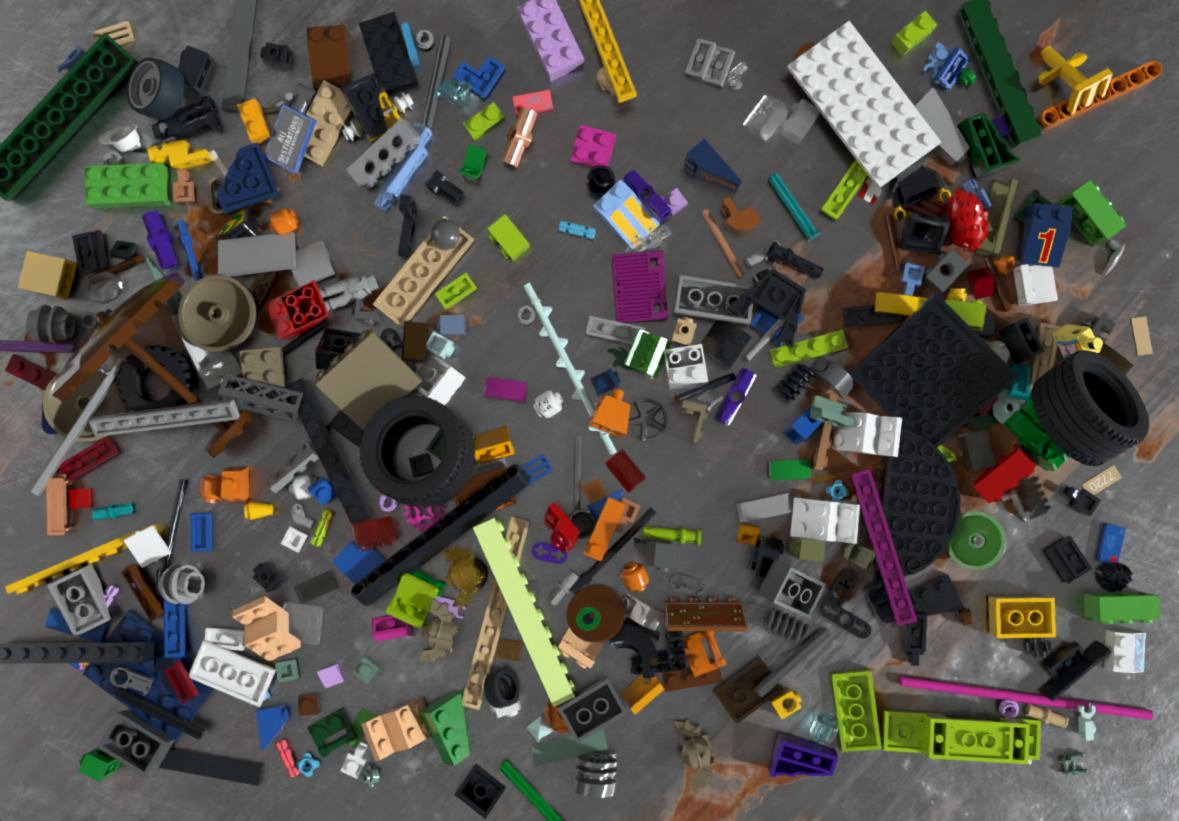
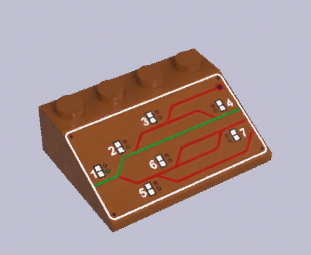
(704, 615)

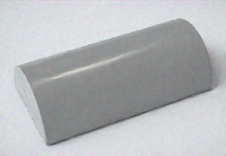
(709, 299)

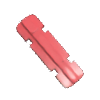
(287, 758)

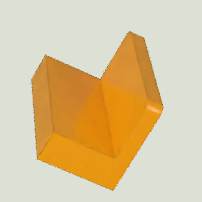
(492, 445)
(639, 695)

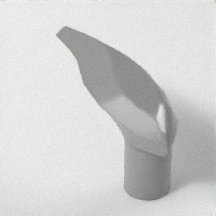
(278, 104)
(1115, 256)
(1013, 495)

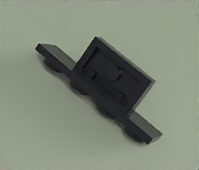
(1071, 666)

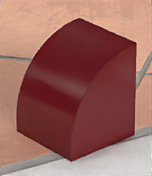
(981, 283)

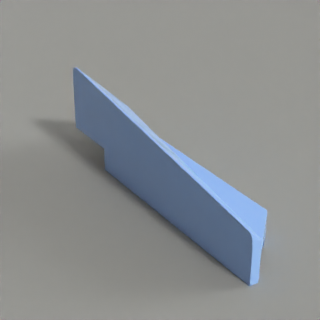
(403, 170)

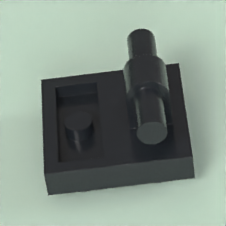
(879, 600)

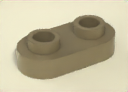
(212, 194)

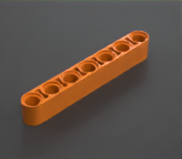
(1123, 85)

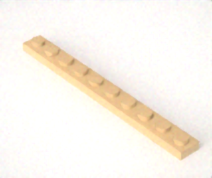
(492, 624)

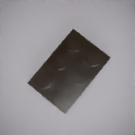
(739, 694)

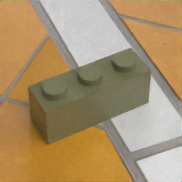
(806, 549)

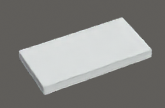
(231, 673)

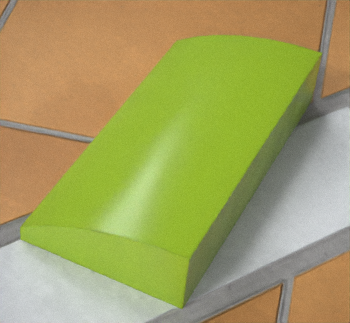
(856, 710)

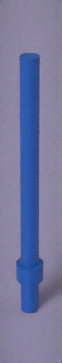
(186, 240)

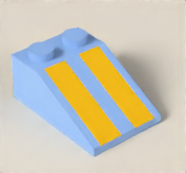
(625, 213)

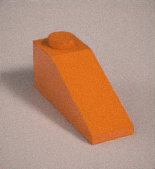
(604, 529)

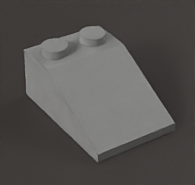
(81, 600)

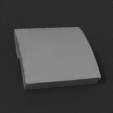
(710, 63)
(312, 264)

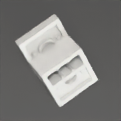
(869, 435)
(825, 520)

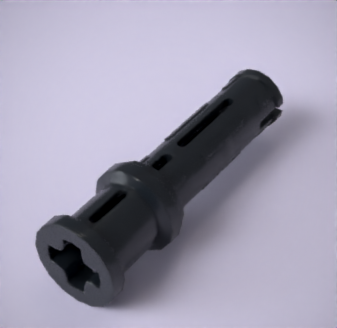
(788, 254)

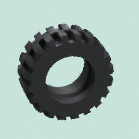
(135, 370)

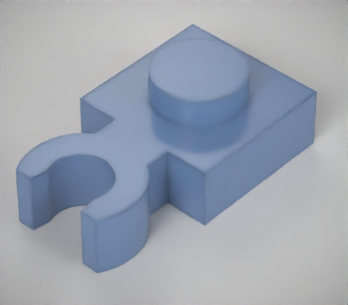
(937, 59)

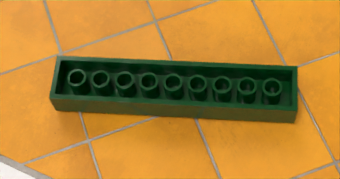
(61, 113)

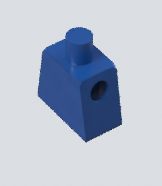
(801, 427)

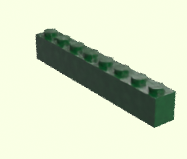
(999, 71)

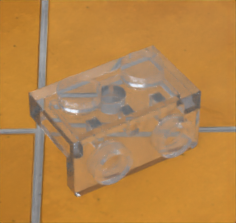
(766, 117)

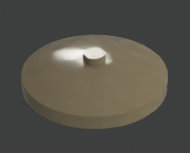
(217, 313)
(64, 414)

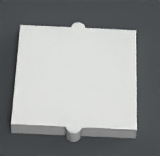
(147, 546)

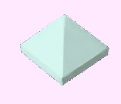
(539, 728)

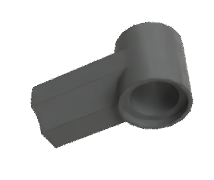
(302, 98)

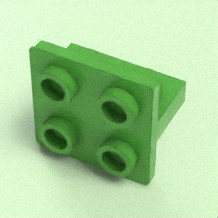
(647, 352)

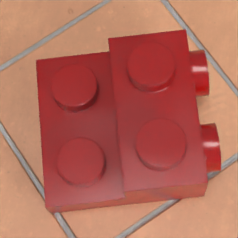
(564, 531)

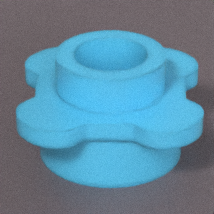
(832, 491)
(307, 770)

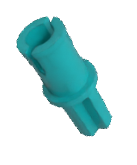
(112, 511)

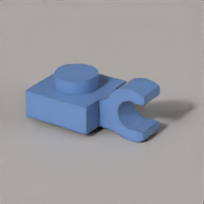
(71, 59)
(971, 186)
(912, 277)

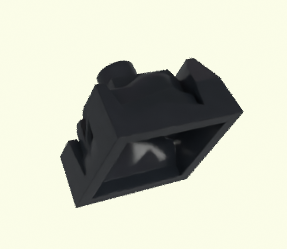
(924, 232)

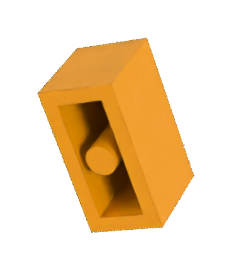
(255, 121)

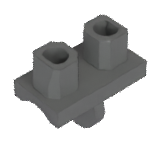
(1103, 324)

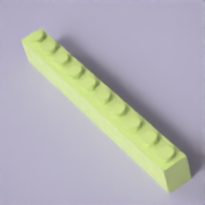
(524, 612)

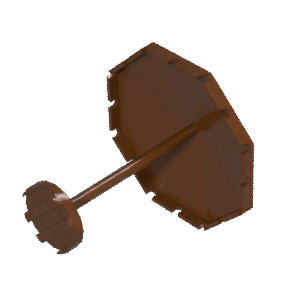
(116, 331)

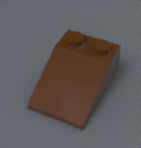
(329, 55)

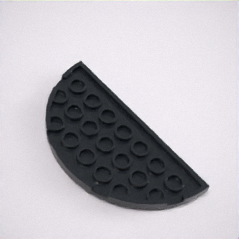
(919, 503)

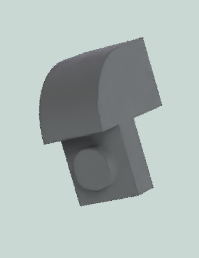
(834, 376)

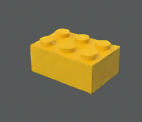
(1022, 616)

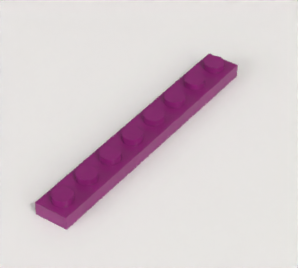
(883, 548)

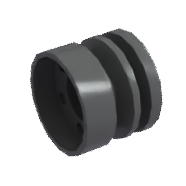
(596, 775)

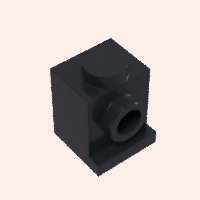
(280, 59)
(274, 576)

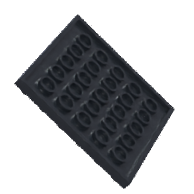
(933, 372)

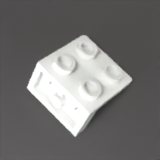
(1034, 284)

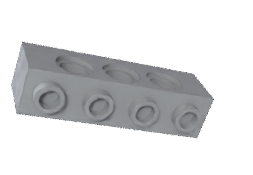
(360, 168)

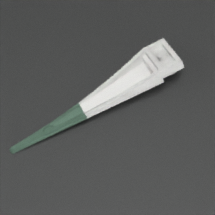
(208, 365)

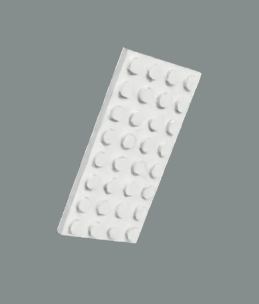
(863, 104)

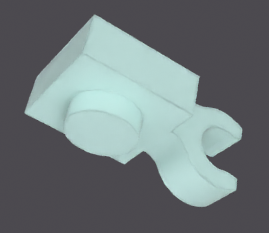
(1085, 724)

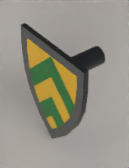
(237, 225)

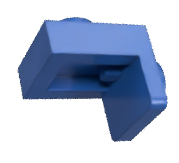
(322, 490)

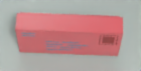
(535, 101)

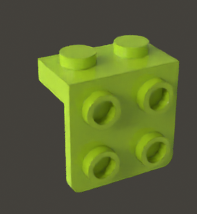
(412, 600)

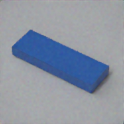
(57, 622)
(174, 630)

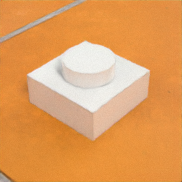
(294, 539)

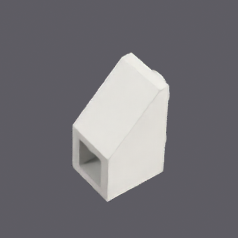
(641, 611)

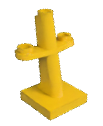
(1083, 88)

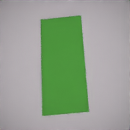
(362, 717)

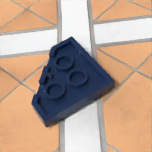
(247, 181)

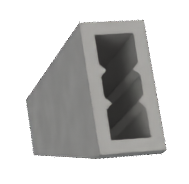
(938, 118)

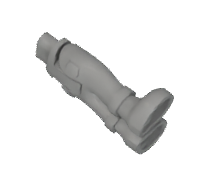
(352, 289)

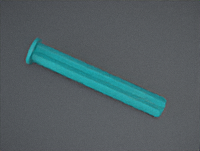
(793, 207)

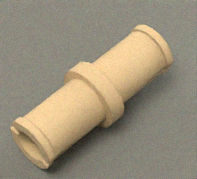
(1047, 716)

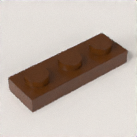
(142, 592)
(684, 679)

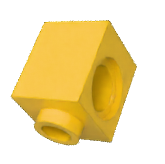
(783, 711)

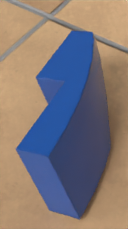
(597, 507)

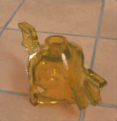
(463, 575)

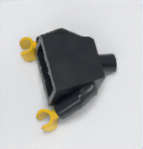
(916, 185)

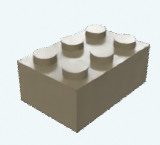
(264, 366)

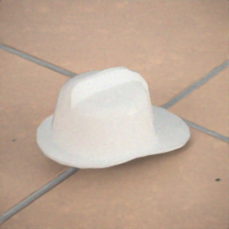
(123, 138)

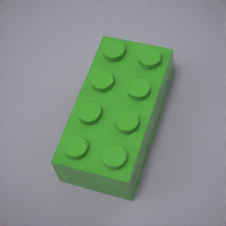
(127, 186)

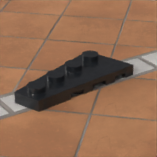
(935, 597)

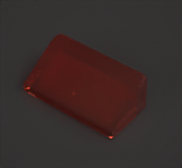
(625, 470)

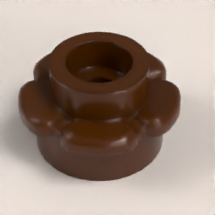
(965, 616)

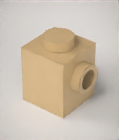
(683, 332)

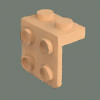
(582, 651)

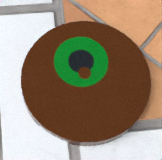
(595, 614)

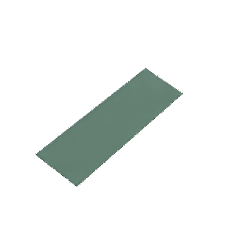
(567, 748)

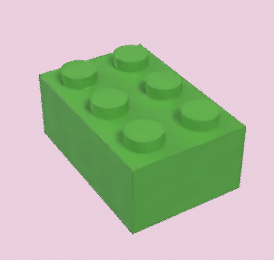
(1093, 213)
(1121, 607)

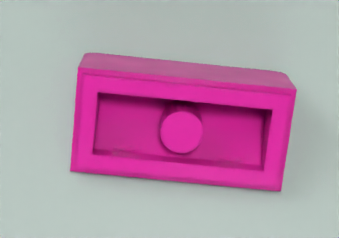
(390, 628)

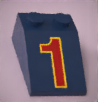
(710, 167)
(1045, 234)

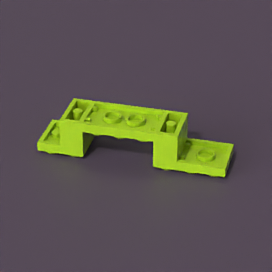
(962, 739)

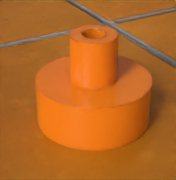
(1005, 264)

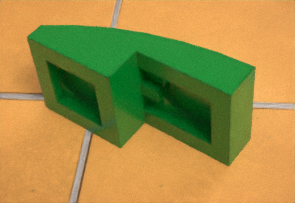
(789, 469)

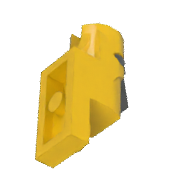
(178, 154)

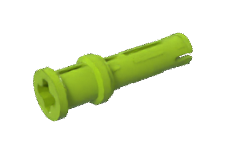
(682, 535)

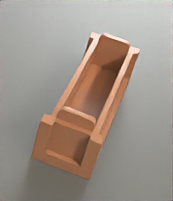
(56, 505)

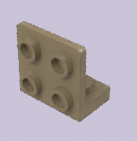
(692, 408)

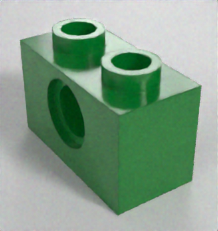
(98, 764)

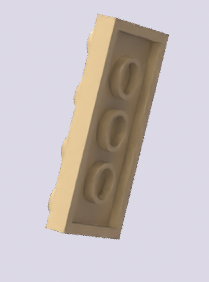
(331, 113)

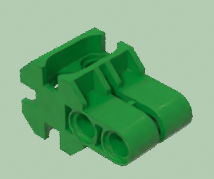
(1032, 437)

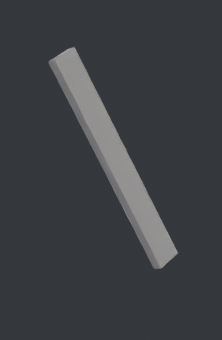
(164, 418)
(77, 428)

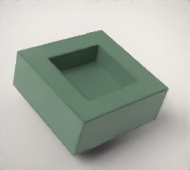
(366, 669)
(286, 670)

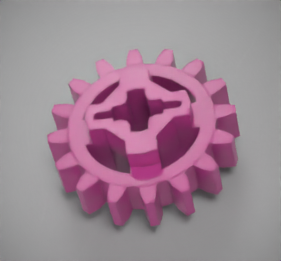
(419, 517)

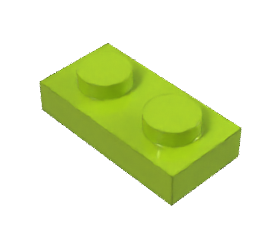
(484, 121)
(456, 291)

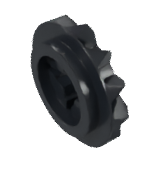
(1113, 571)

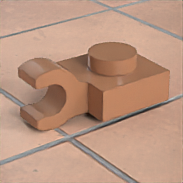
(183, 190)
(628, 514)

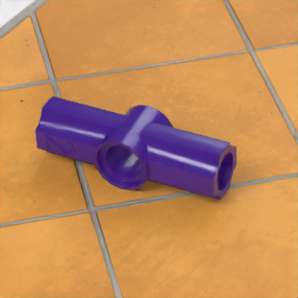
(654, 202)
(159, 240)
(741, 385)

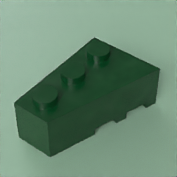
(987, 149)

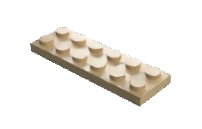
(419, 278)

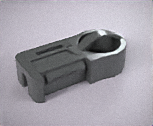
(135, 679)

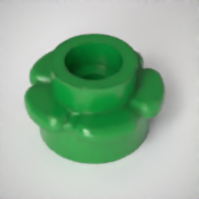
(967, 77)

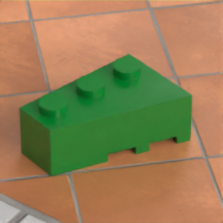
(448, 727)

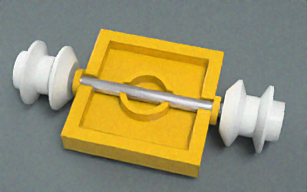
(390, 115)

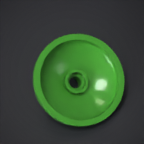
(963, 544)

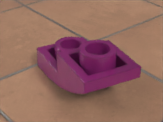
(505, 389)

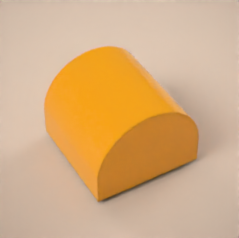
(748, 534)

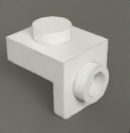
(509, 711)

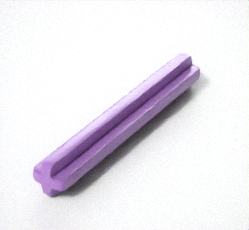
(35, 346)

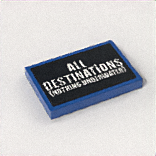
(290, 138)

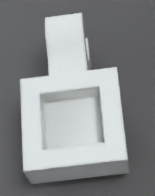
(355, 762)

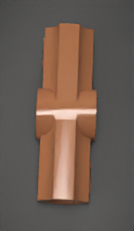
(519, 136)

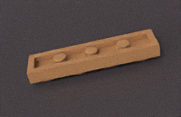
(824, 441)

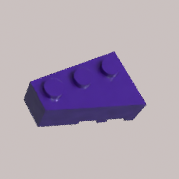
(801, 757)

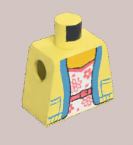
(1076, 338)

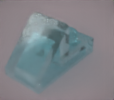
(455, 91)

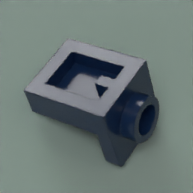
(605, 381)

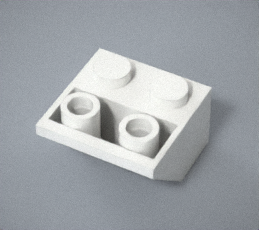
(685, 366)

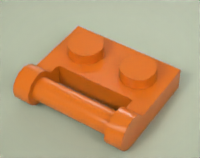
(697, 656)

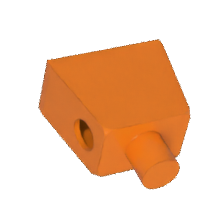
(611, 414)
(235, 484)

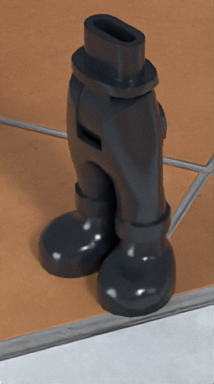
(178, 124)

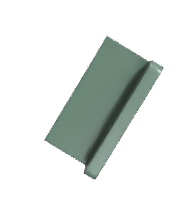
(830, 412)

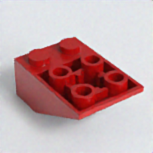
(297, 311)

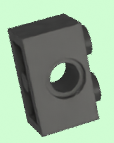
(954, 265)

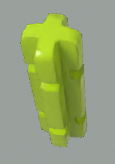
(322, 527)

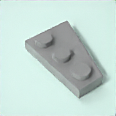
(297, 463)

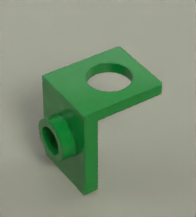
(474, 161)

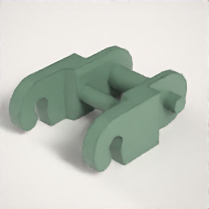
(1071, 757)

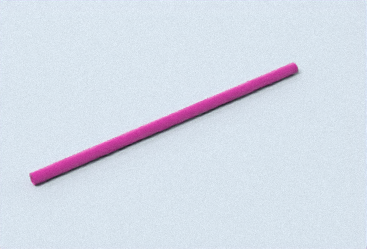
(1023, 697)

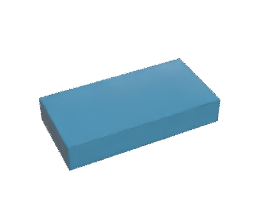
(410, 44)

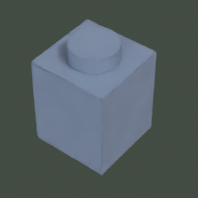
(451, 325)

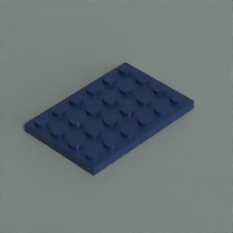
(161, 693)

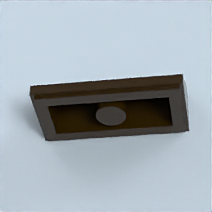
(414, 341)

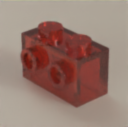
(373, 533)

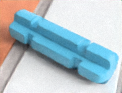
(577, 229)

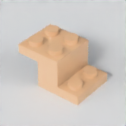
(266, 628)
(396, 729)

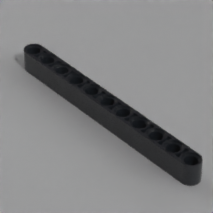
(440, 534)

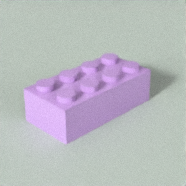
(550, 37)

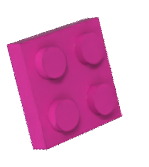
(592, 147)

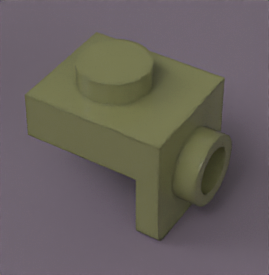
(858, 555)

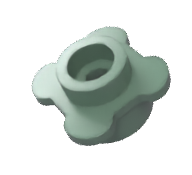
(370, 775)

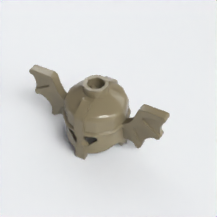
(438, 632)
(696, 753)

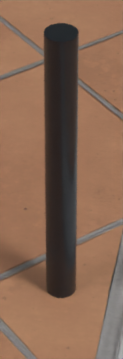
(704, 387)

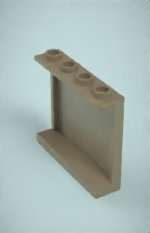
(366, 378)

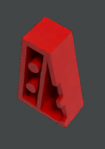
(1004, 475)

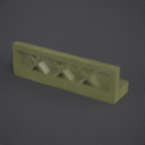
(1001, 198)

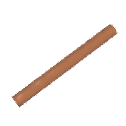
(723, 244)

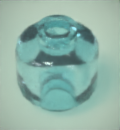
(824, 729)

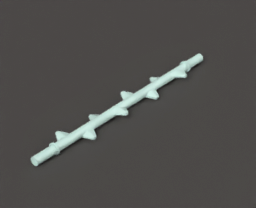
(564, 362)

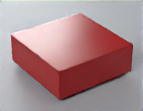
(80, 498)

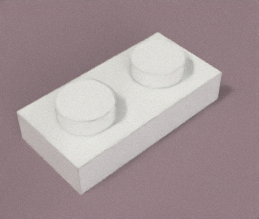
(226, 638)

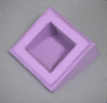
(330, 675)

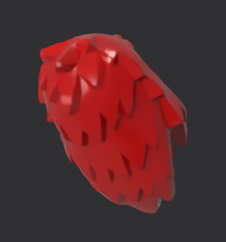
(967, 221)

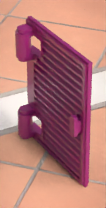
(639, 286)

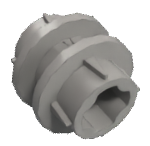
(50, 324)
(181, 584)

